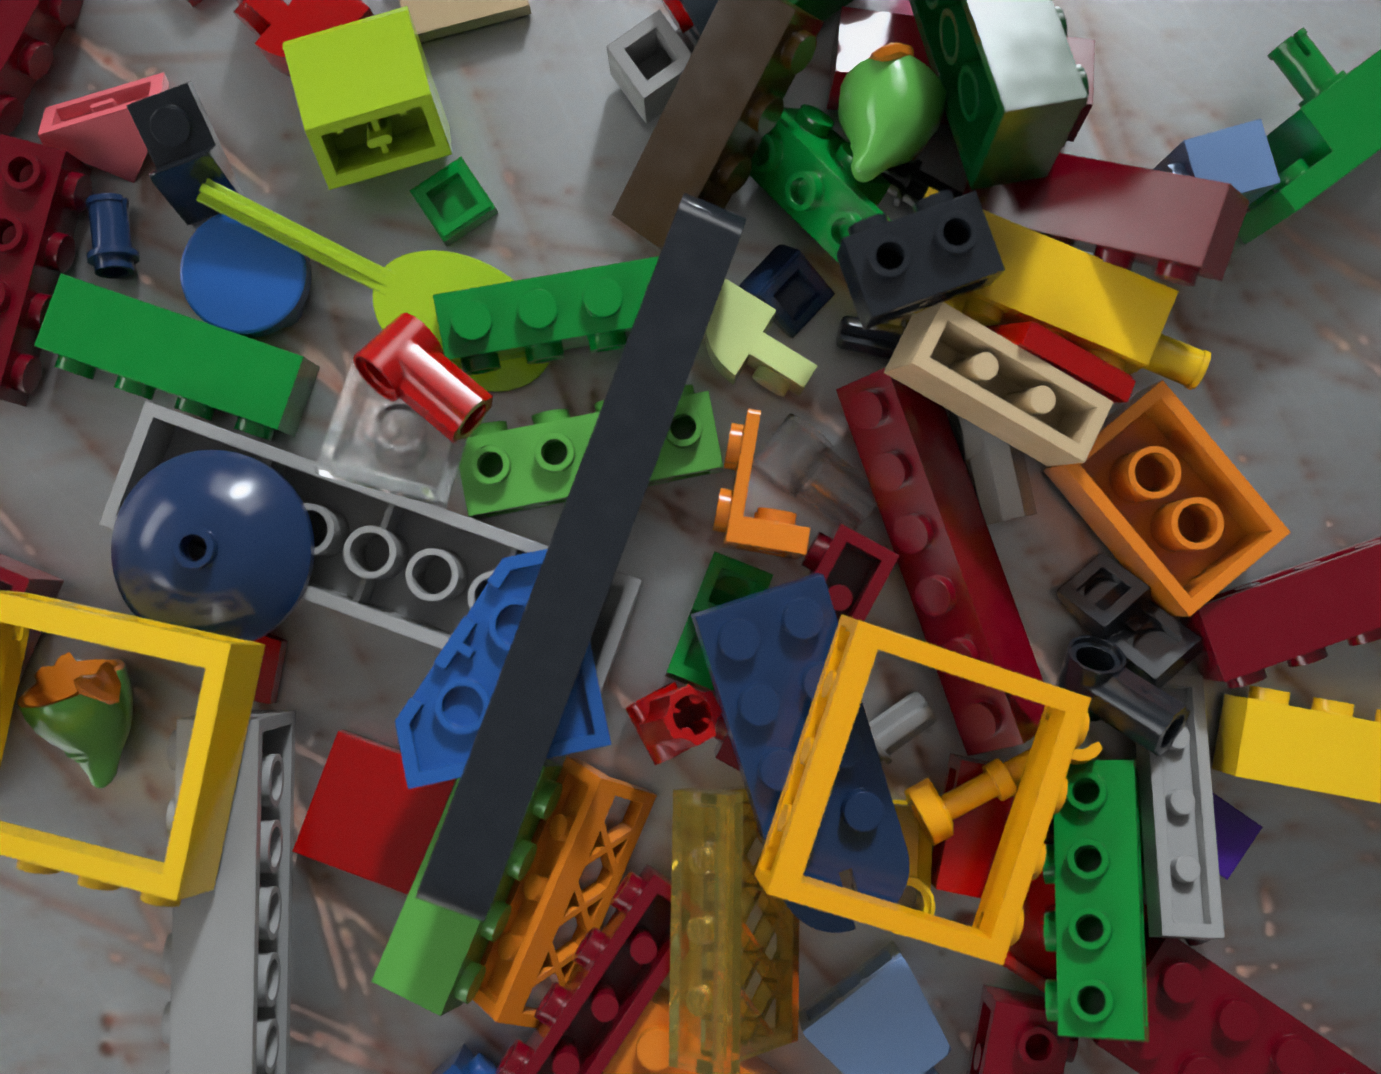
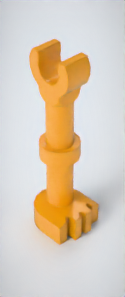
(998, 780)

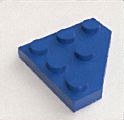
(449, 705)

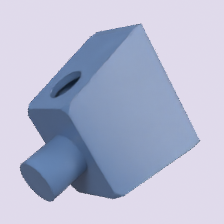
(876, 1020)

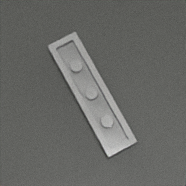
(1180, 827)

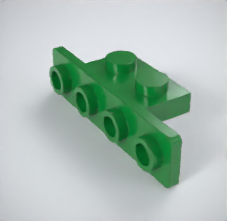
(811, 176)

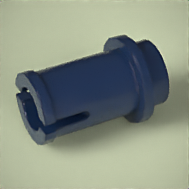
(110, 236)

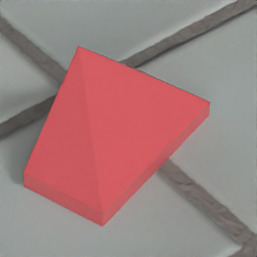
(101, 128)

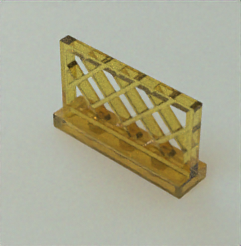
(708, 937)

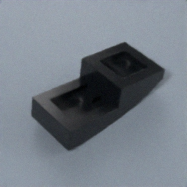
(1120, 609)

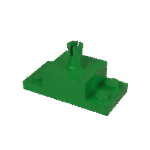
(1322, 139)

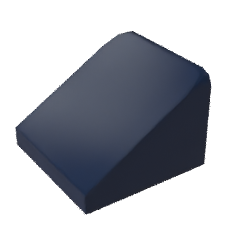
(789, 286)

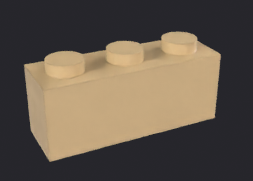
(998, 386)

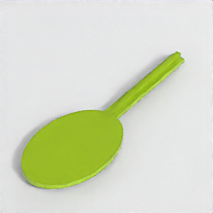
(397, 288)

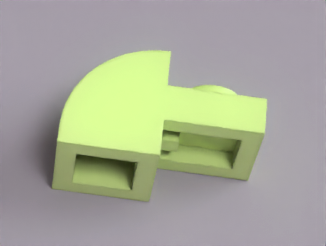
(739, 338)

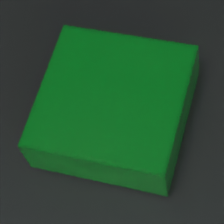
(454, 201)

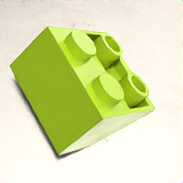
(367, 98)

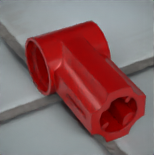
(411, 365)
(674, 720)

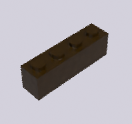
(718, 111)

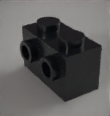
(918, 257)

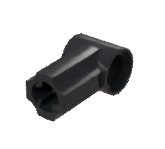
(1119, 696)

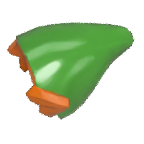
(889, 109)
(83, 711)

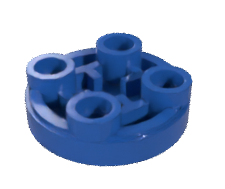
(243, 278)

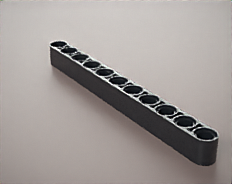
(580, 562)

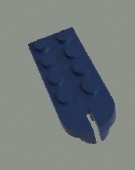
(765, 672)

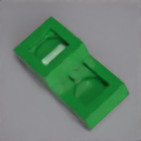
(723, 582)

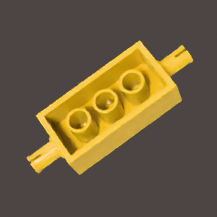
(1084, 302)

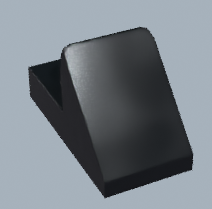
(182, 149)

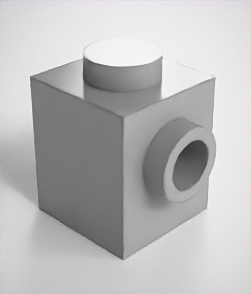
(649, 63)

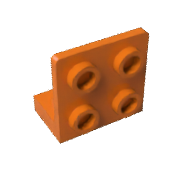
(770, 530)

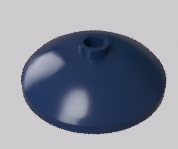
(253, 535)

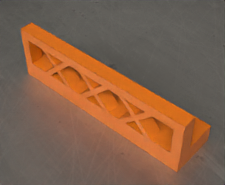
(552, 891)

